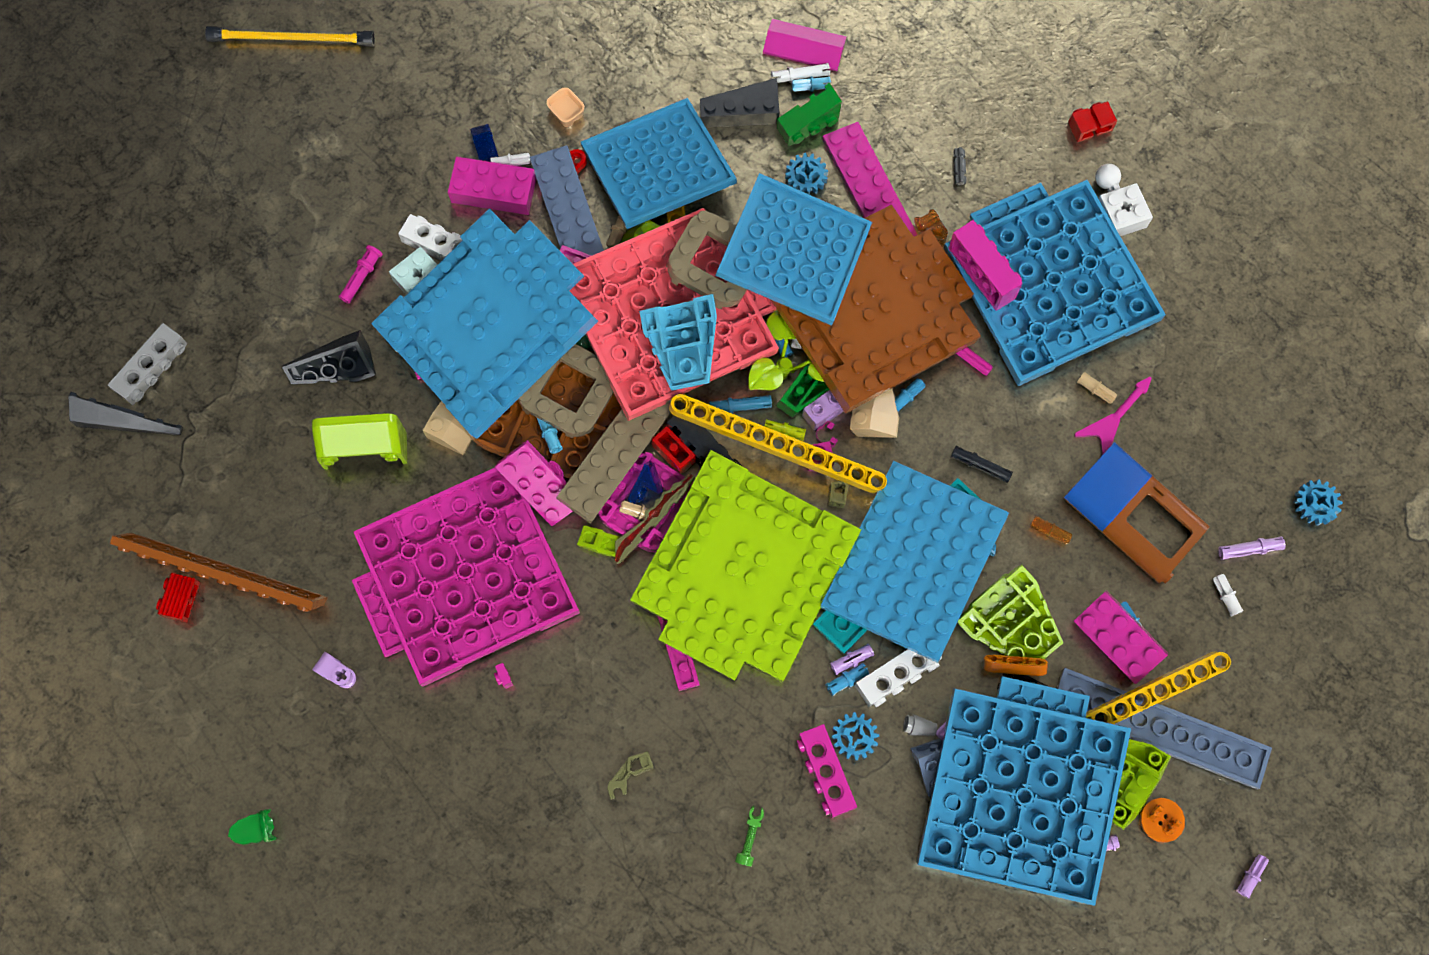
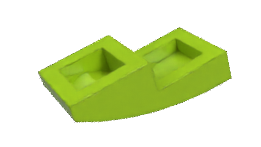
(598, 541)

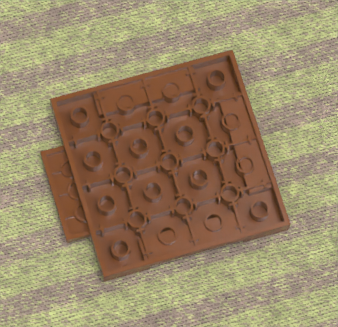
(893, 318)

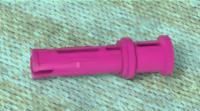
(364, 266)

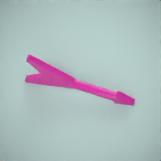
(1106, 428)

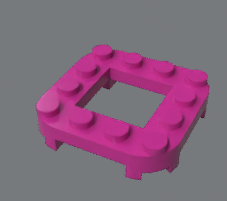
(622, 523)

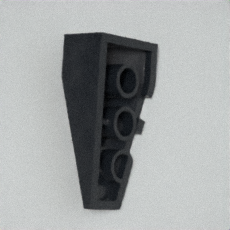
(337, 361)

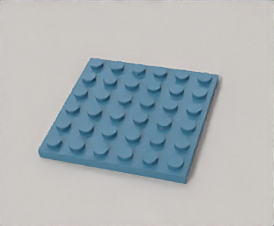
(658, 163)
(794, 249)

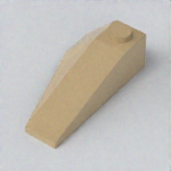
(876, 417)
(447, 430)

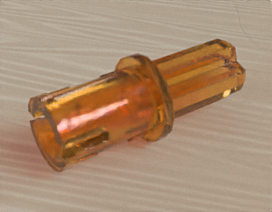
(1051, 530)

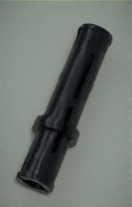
(981, 464)

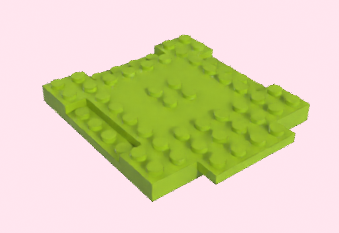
(743, 571)

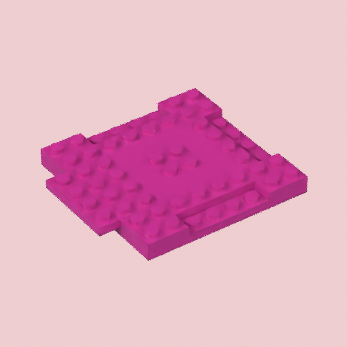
(460, 576)

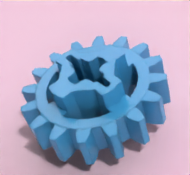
(814, 169)
(1308, 505)
(845, 733)

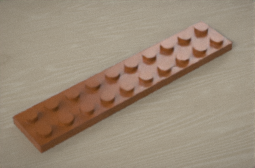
(223, 572)

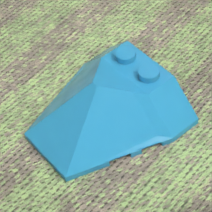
(683, 340)

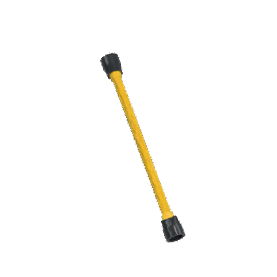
(217, 34)

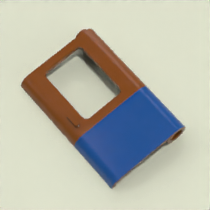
(1113, 491)

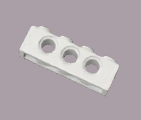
(415, 226)
(867, 686)

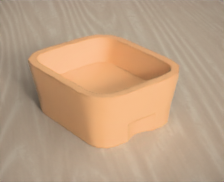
(565, 106)

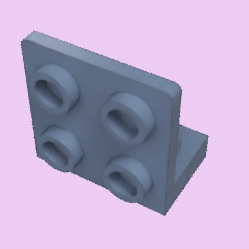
(928, 757)

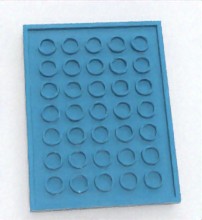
(915, 561)

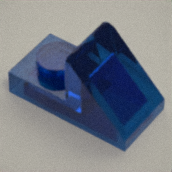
(484, 142)
(648, 479)

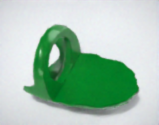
(253, 828)

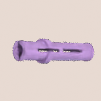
(1248, 548)

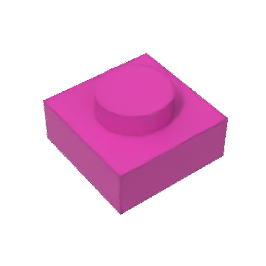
(502, 676)

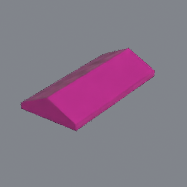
(804, 44)

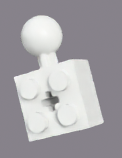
(1123, 205)

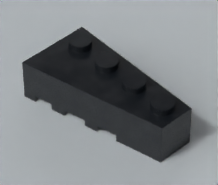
(742, 106)
(697, 439)

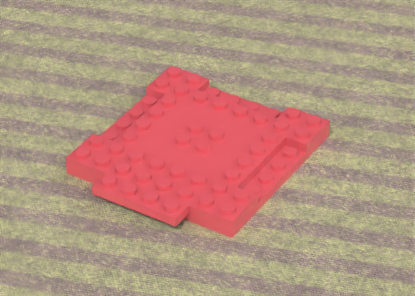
(635, 279)

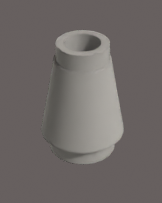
(919, 726)

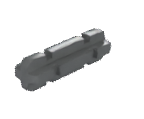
(959, 166)

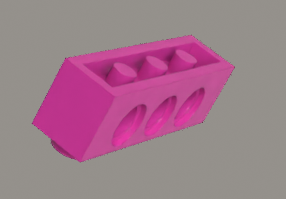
(819, 737)

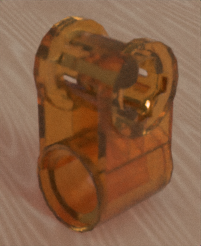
(932, 222)

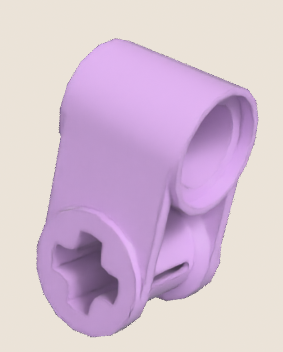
(332, 669)

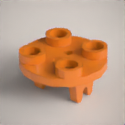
(1170, 827)

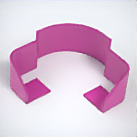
(830, 426)

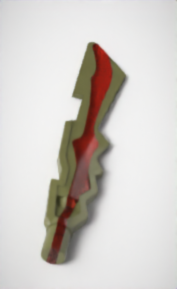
(653, 516)

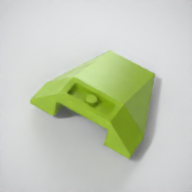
(1139, 778)

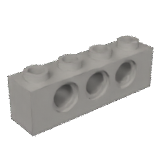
(147, 354)

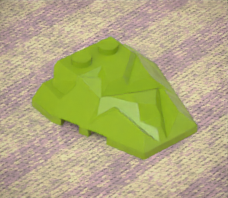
(1013, 617)

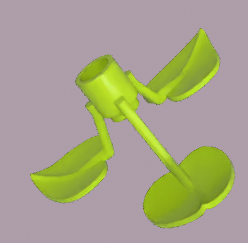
(764, 373)

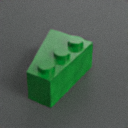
(811, 117)
(801, 393)

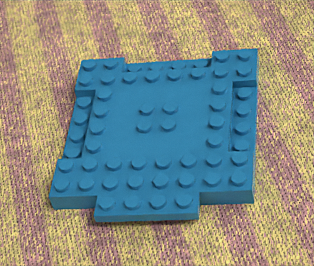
(1074, 276)
(488, 320)
(1025, 791)

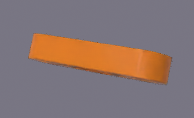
(1015, 665)

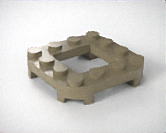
(694, 278)
(556, 415)

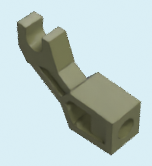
(837, 499)
(620, 779)

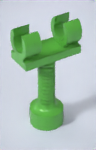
(754, 822)

